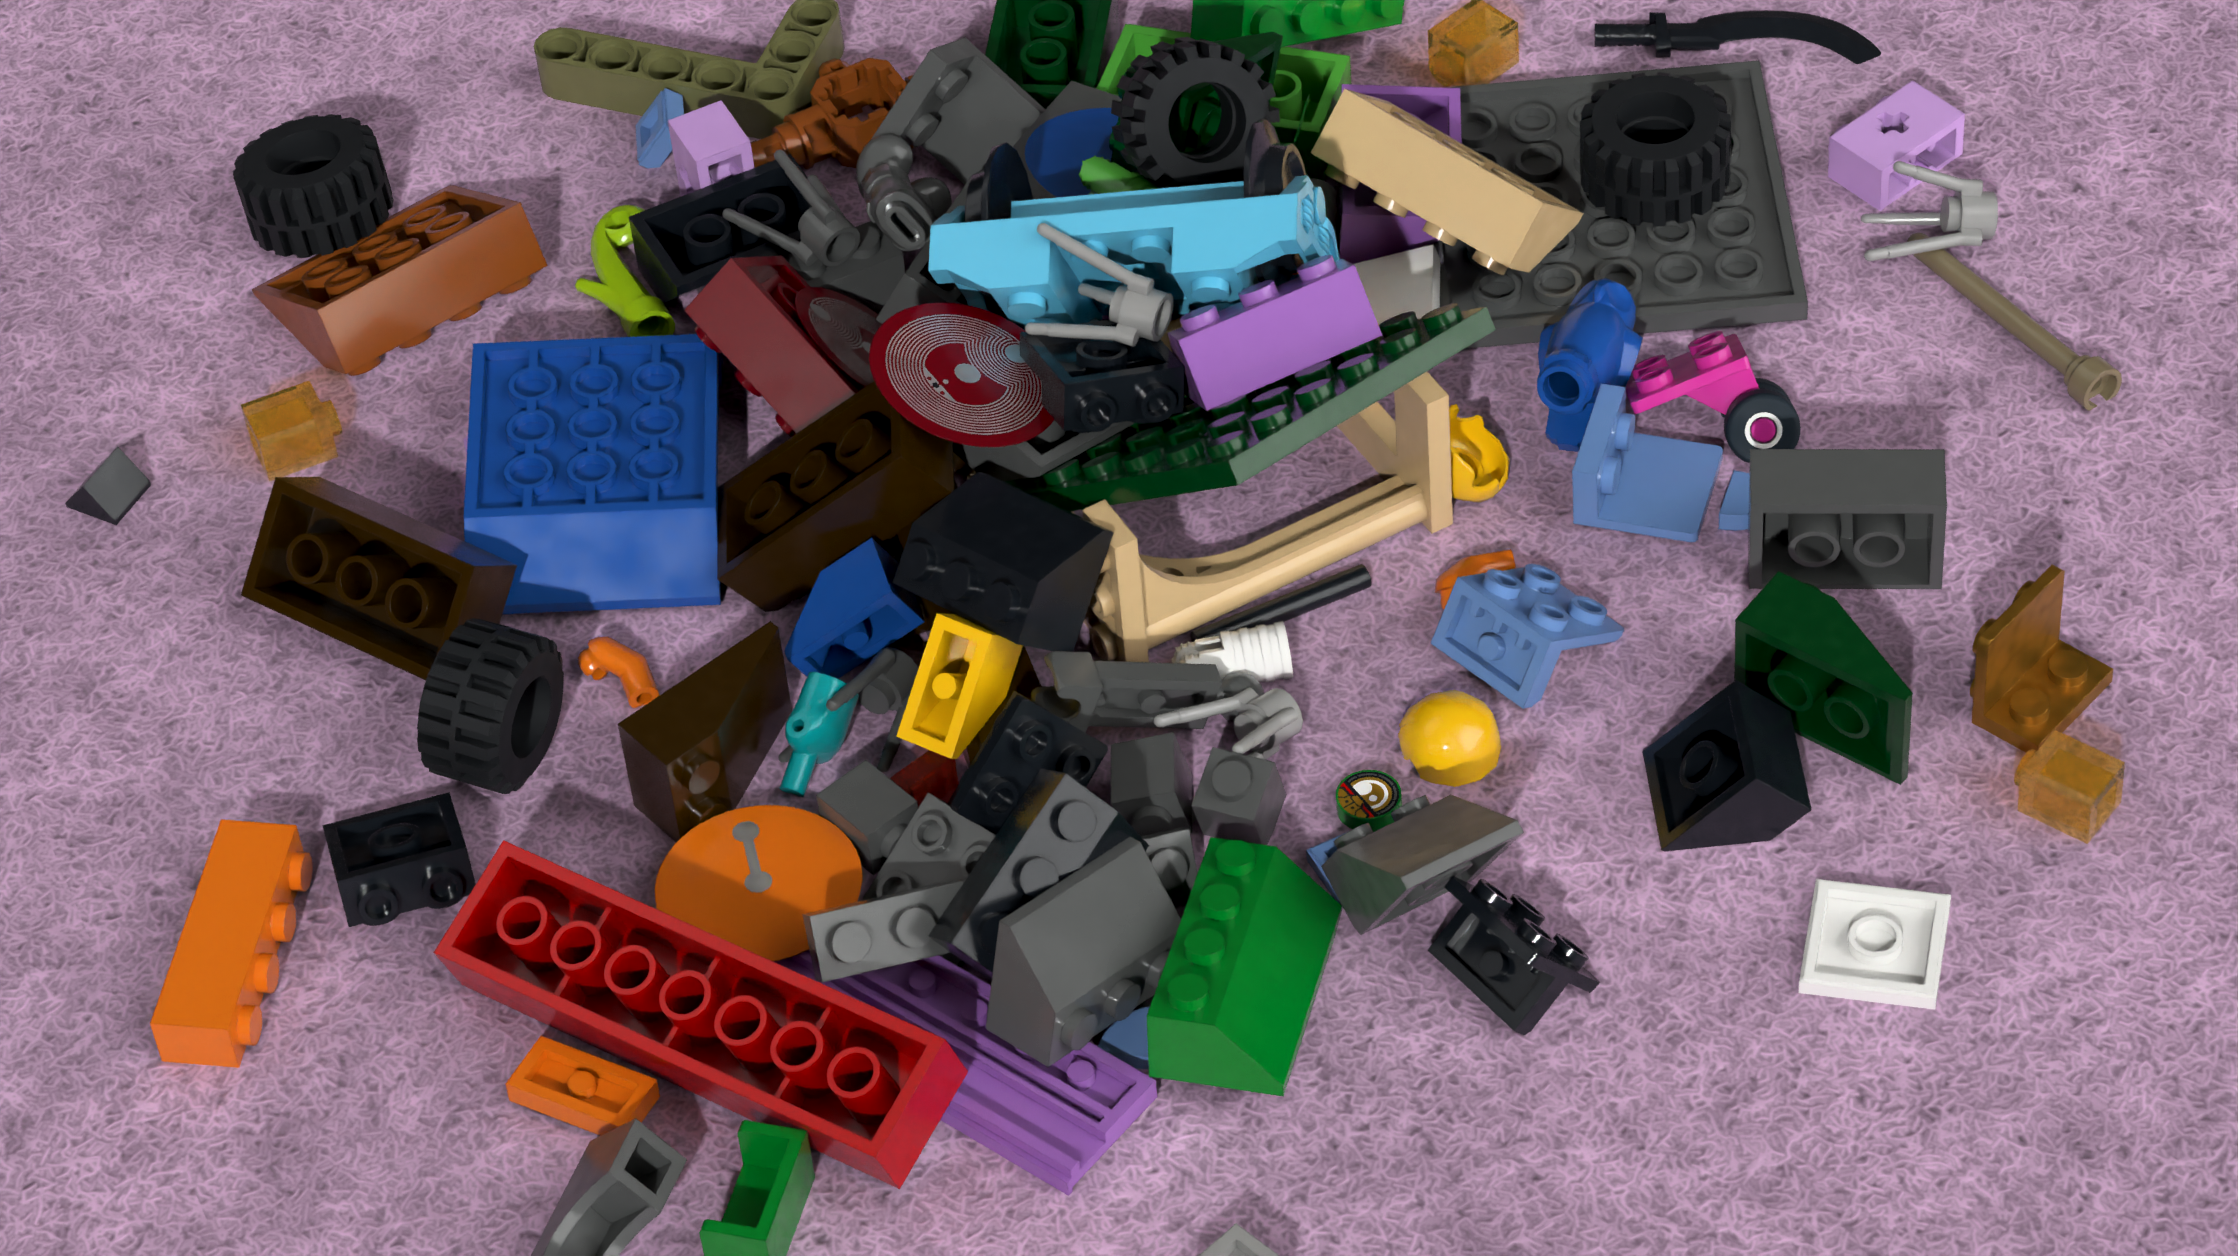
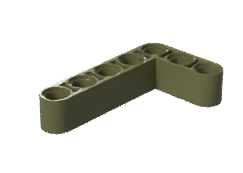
(631, 73)

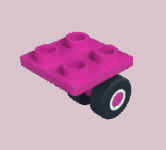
(1721, 377)

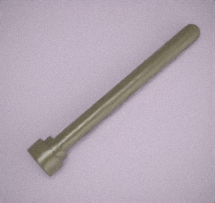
(2082, 374)

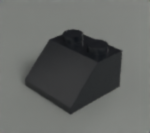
(1727, 773)

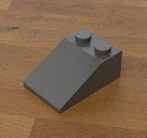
(1414, 857)

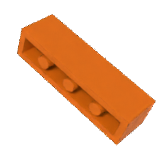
(231, 944)

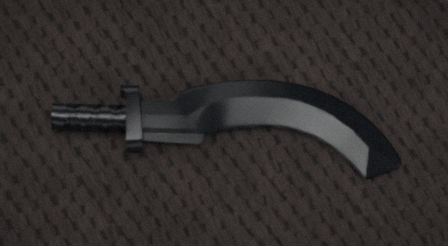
(1726, 27)

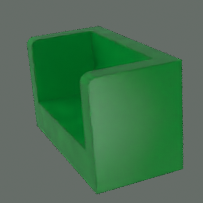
(766, 1196)

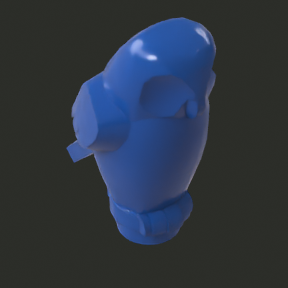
(1580, 352)

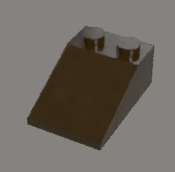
(707, 735)

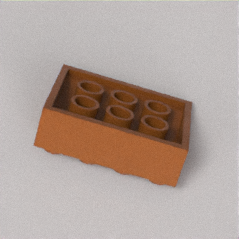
(405, 278)

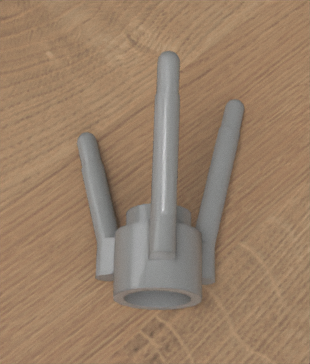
(1967, 214)
(1134, 307)
(1261, 721)

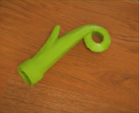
(619, 286)

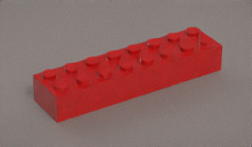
(702, 1013)

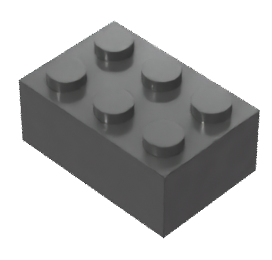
(1847, 517)

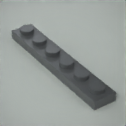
(897, 925)

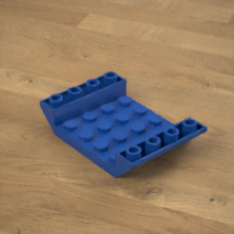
(597, 470)

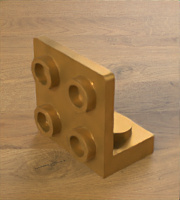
(2028, 676)

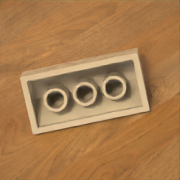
(1443, 183)

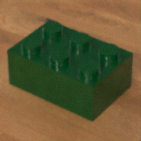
(1053, 43)

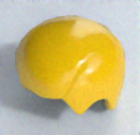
(1477, 459)
(1450, 738)

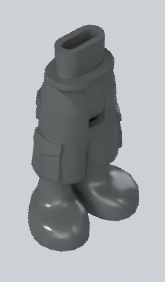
(897, 206)

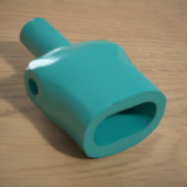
(814, 730)

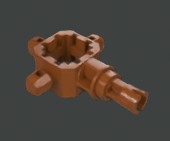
(824, 127)

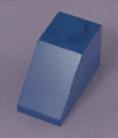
(852, 613)

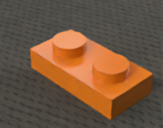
(580, 1087)

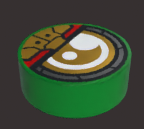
(1368, 798)

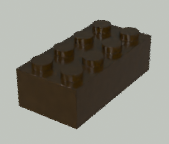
(825, 494)
(370, 573)

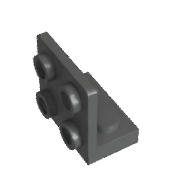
(960, 108)
(930, 851)

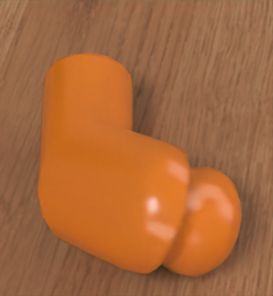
(1470, 566)
(627, 664)

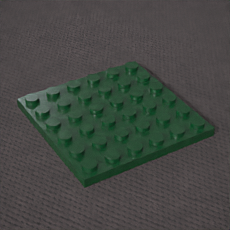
(1258, 429)

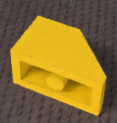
(957, 685)

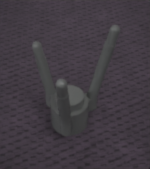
(822, 228)
(881, 687)

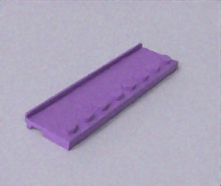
(1032, 1114)

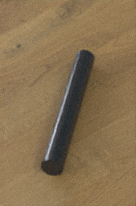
(1292, 603)

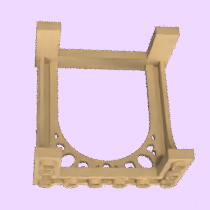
(1155, 599)

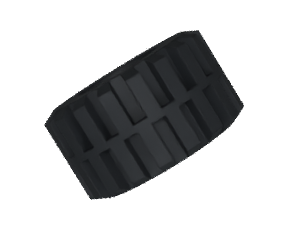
(1153, 92)
(1655, 149)
(313, 185)
(490, 705)

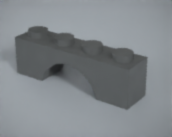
(612, 1193)

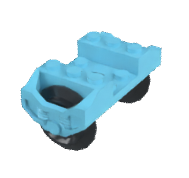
(1190, 239)

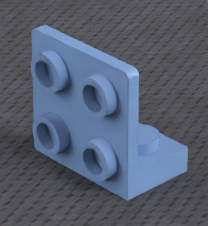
(1640, 479)
(1516, 625)

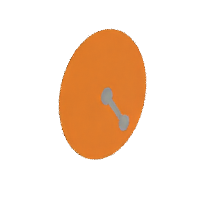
(756, 876)

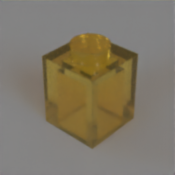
(1473, 45)
(291, 430)
(2069, 785)

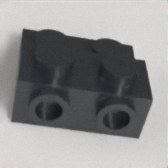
(1104, 381)
(400, 860)

